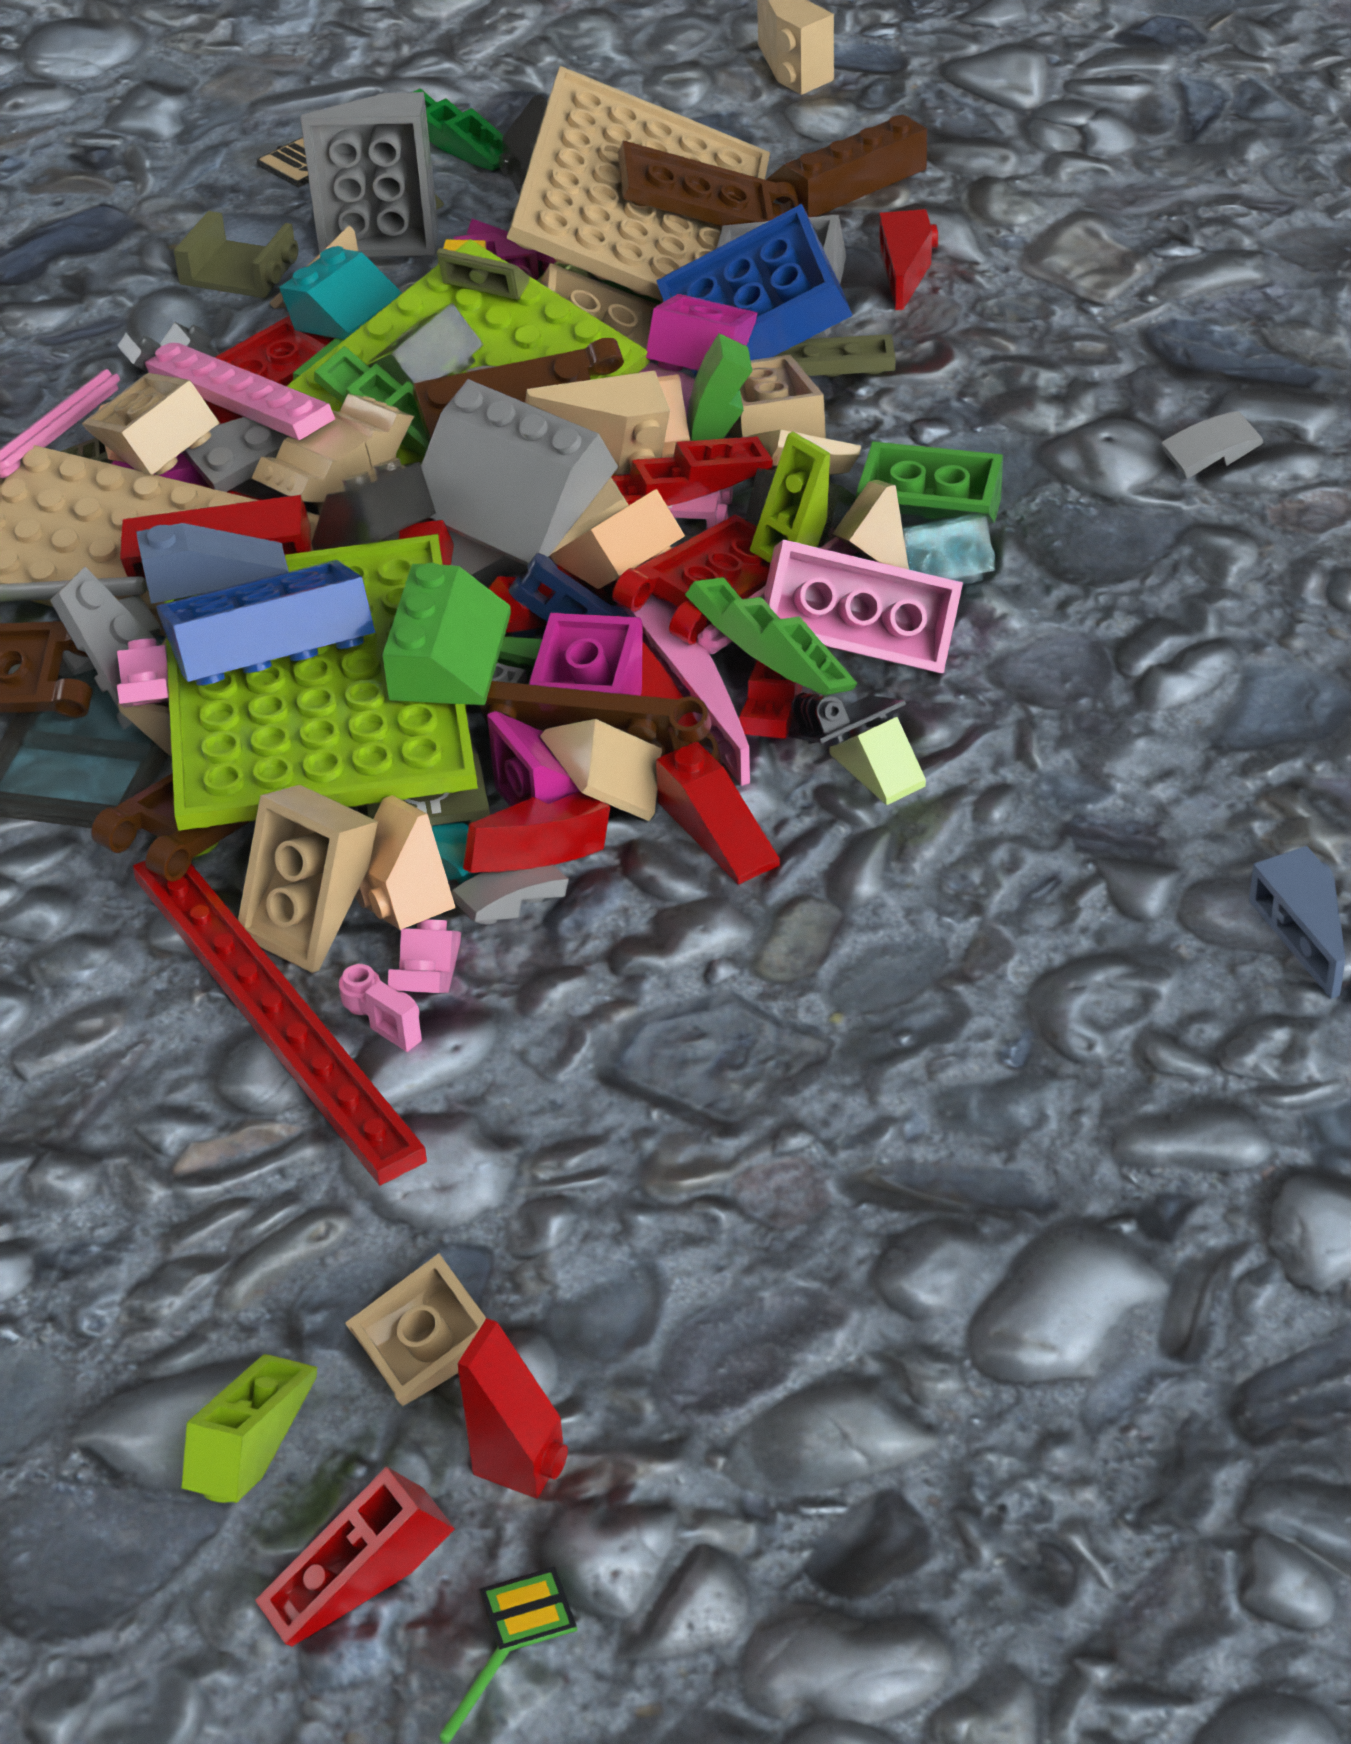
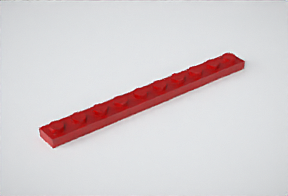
(286, 1024)

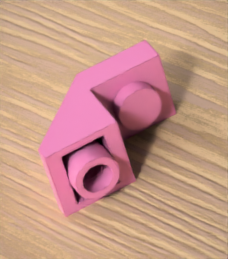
(143, 673)
(426, 958)

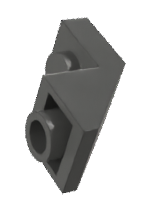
(142, 350)

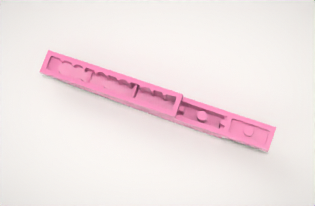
(697, 677)

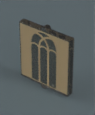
(287, 163)

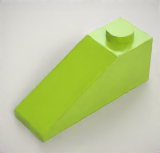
(796, 498)
(243, 1427)

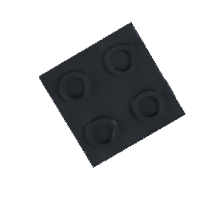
(829, 722)

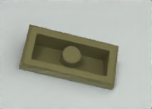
(482, 274)

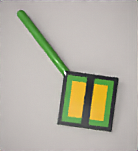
(520, 1615)

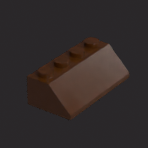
(856, 165)

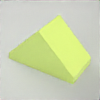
(882, 761)

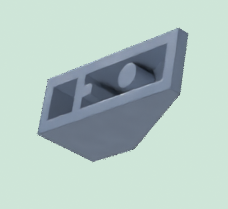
(197, 560)
(1301, 906)

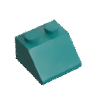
(337, 293)

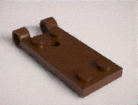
(698, 188)
(514, 379)
(35, 683)
(641, 716)
(154, 812)

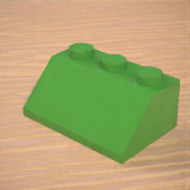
(937, 480)
(444, 637)

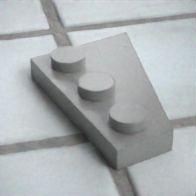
(234, 452)
(99, 628)

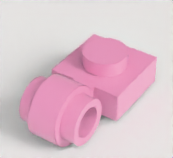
(389, 1011)

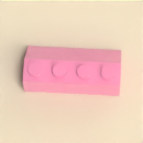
(865, 604)

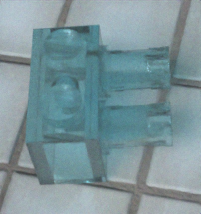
(951, 548)

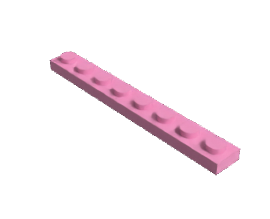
(243, 391)

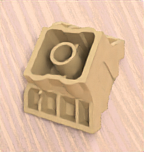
(354, 442)

